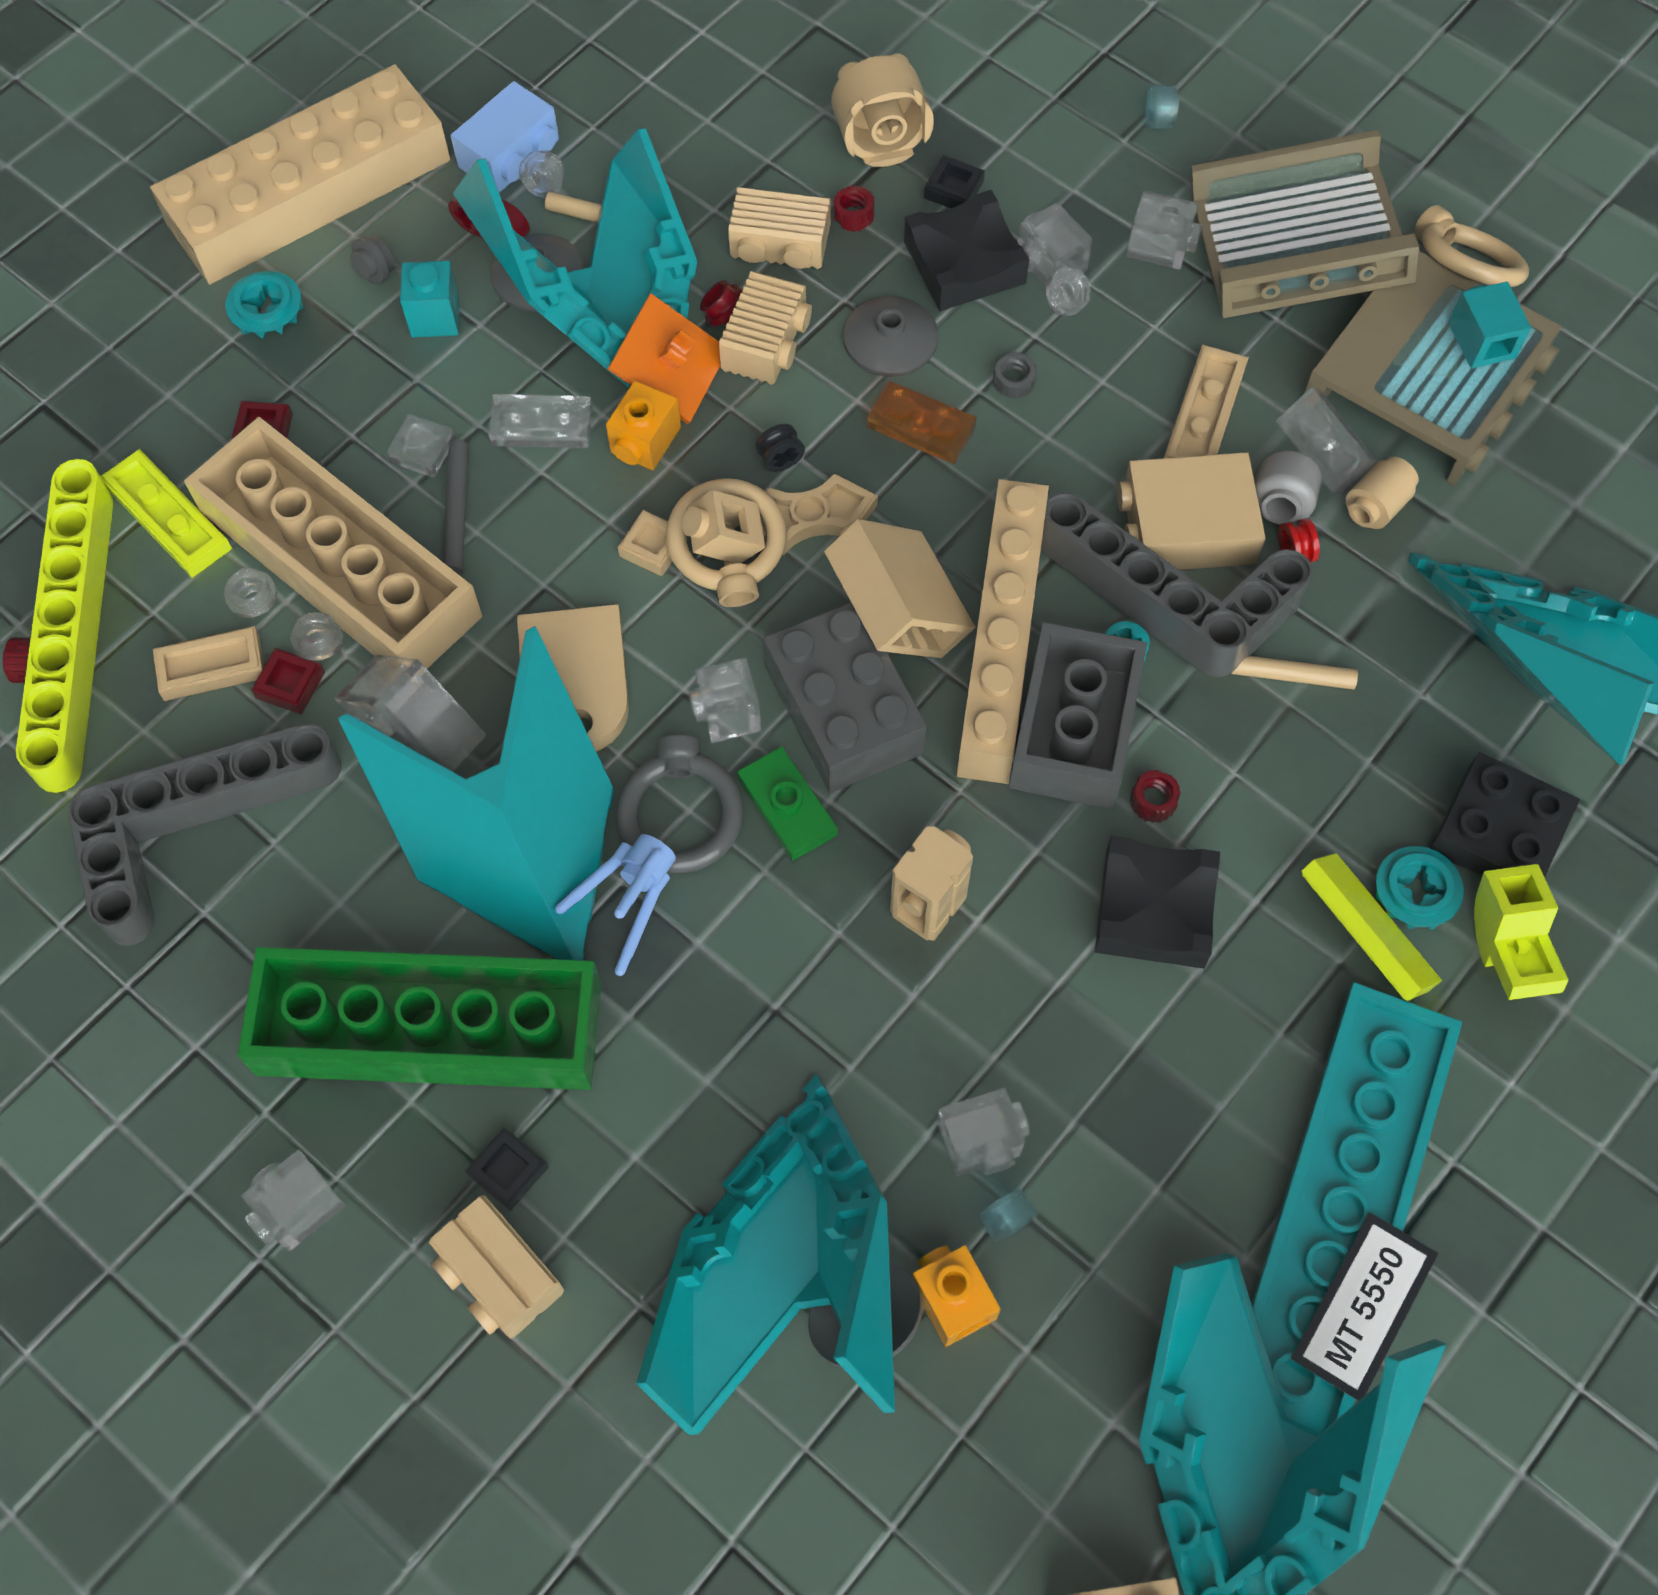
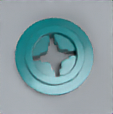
(252, 291)
(1438, 877)

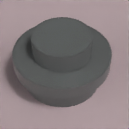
(372, 259)

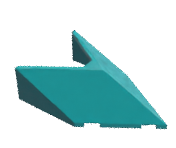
(634, 253)
(1574, 651)
(515, 832)
(787, 1236)
(1243, 1487)

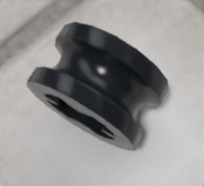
(780, 447)

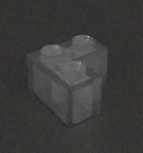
(412, 708)

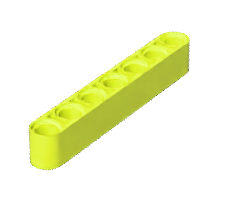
(67, 590)

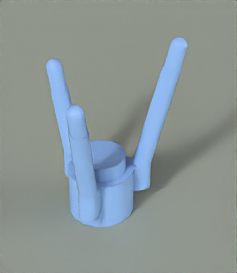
(645, 871)

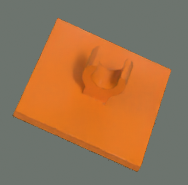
(668, 355)

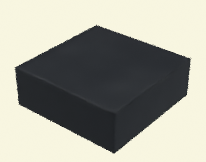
(953, 182)
(506, 1169)

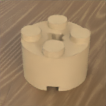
(881, 109)

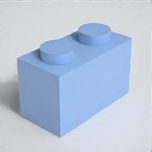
(505, 133)

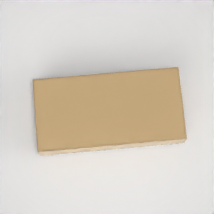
(208, 663)

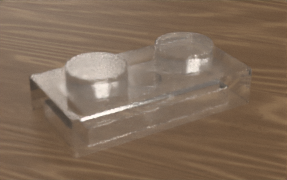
(541, 421)
(1327, 439)

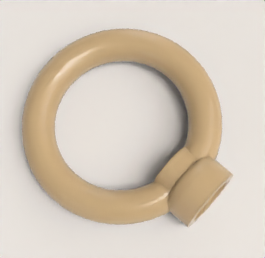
(1437, 233)
(735, 582)

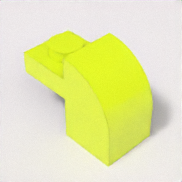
(1512, 931)

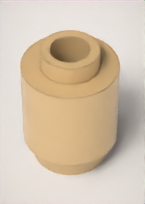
(1382, 493)

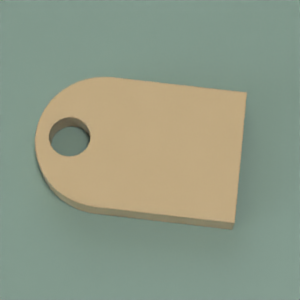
(590, 662)

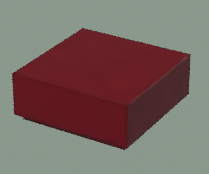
(275, 414)
(288, 681)

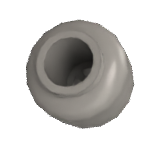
(1287, 487)

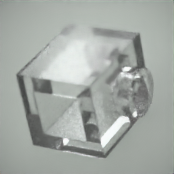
(1164, 230)
(1054, 242)
(726, 700)
(983, 1132)
(290, 1201)

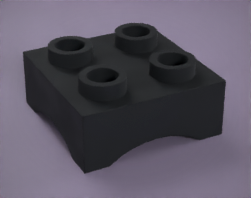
(965, 251)
(1503, 819)
(1157, 903)

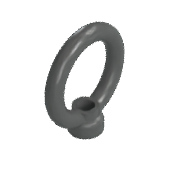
(680, 759)

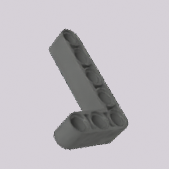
(1157, 592)
(180, 809)

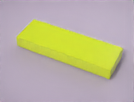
(166, 513)
(1371, 926)

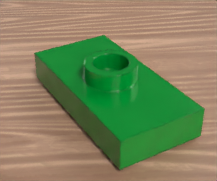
(787, 803)

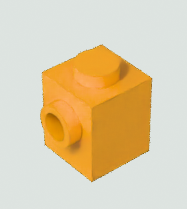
(643, 426)
(954, 1293)

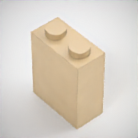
(1194, 509)
(899, 589)

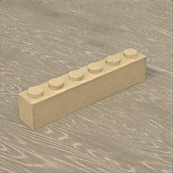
(1003, 633)

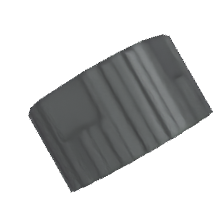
(1017, 361)

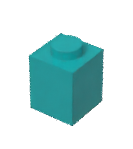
(430, 298)
(1489, 324)

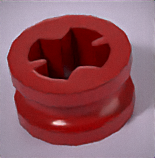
(1300, 538)

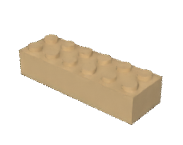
(301, 173)
(333, 547)

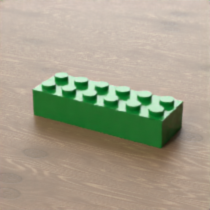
(421, 1018)

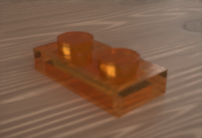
(921, 422)

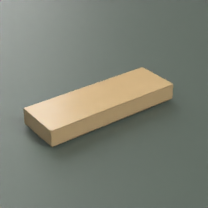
(1207, 403)

